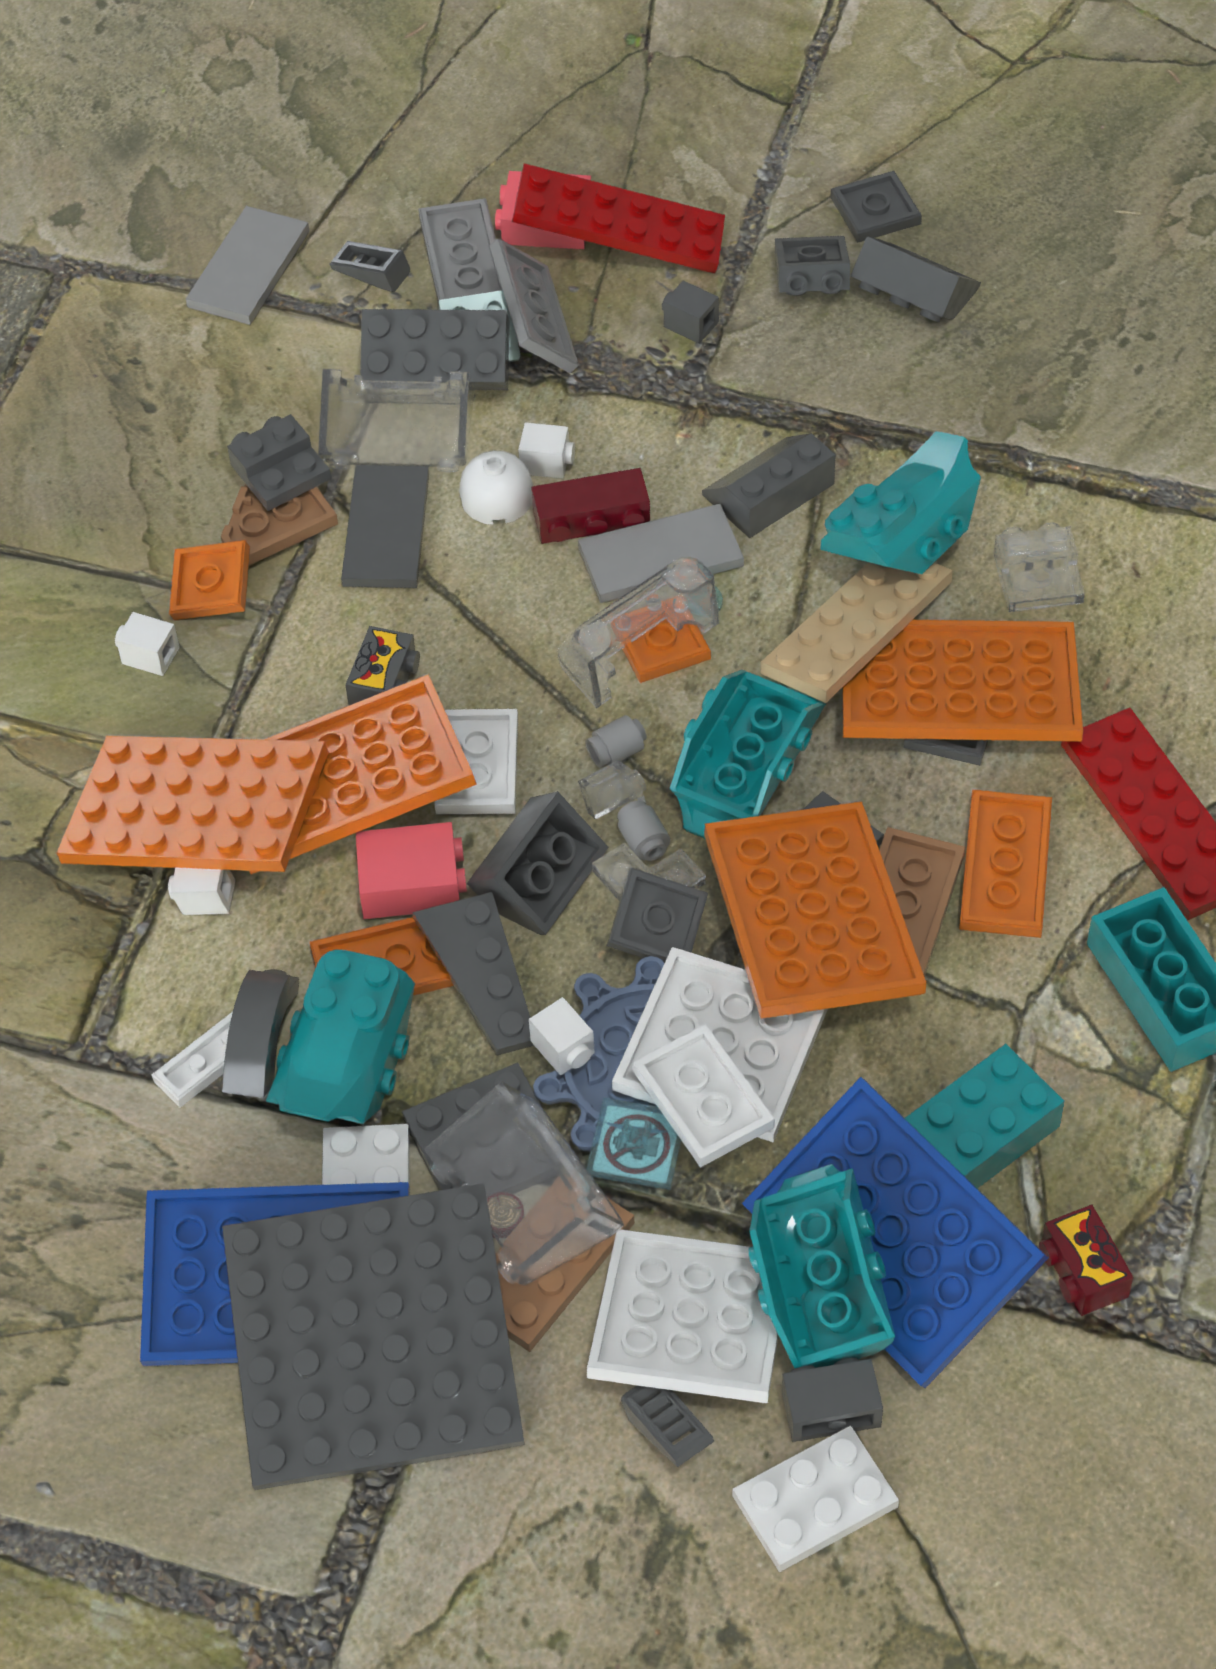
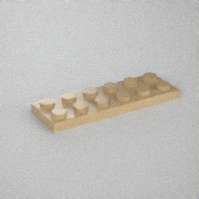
(852, 628)

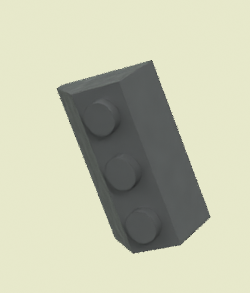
(912, 279)
(774, 483)
(539, 862)

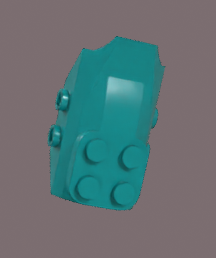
(912, 512)
(740, 749)
(345, 1039)
(820, 1269)

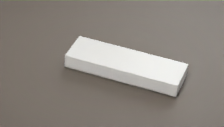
(195, 1065)

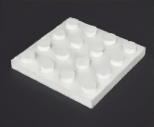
(713, 993)
(683, 1319)

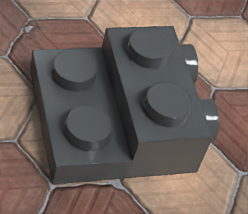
(812, 264)
(277, 461)

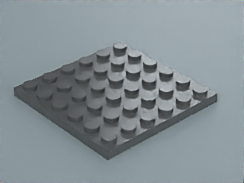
(371, 1337)

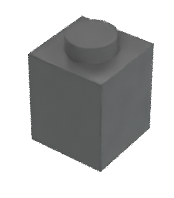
(690, 311)

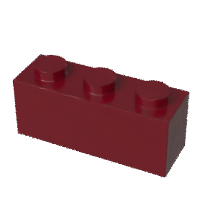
(590, 505)

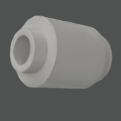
(616, 741)
(643, 830)

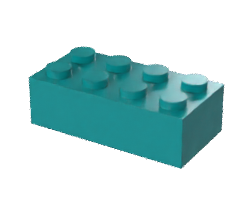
(1160, 974)
(990, 1115)

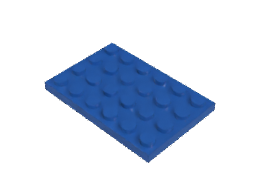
(940, 1238)
(185, 1264)

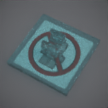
(634, 1145)

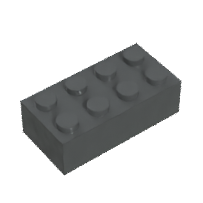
(434, 343)

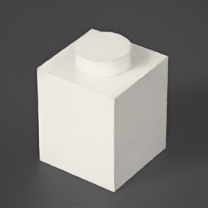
(546, 449)
(147, 643)
(202, 890)
(562, 1036)

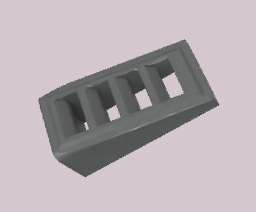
(383, 267)
(646, 1402)

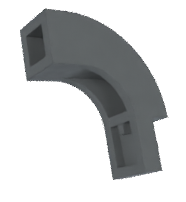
(255, 1031)

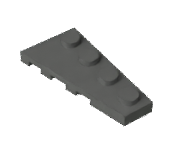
(477, 957)

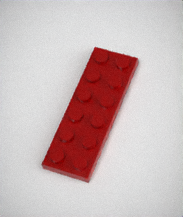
(619, 218)
(1151, 807)

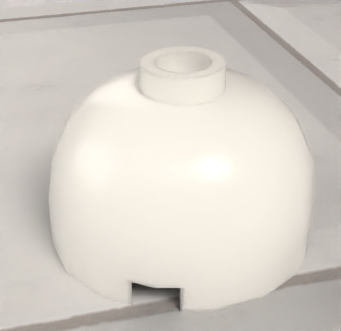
(496, 487)

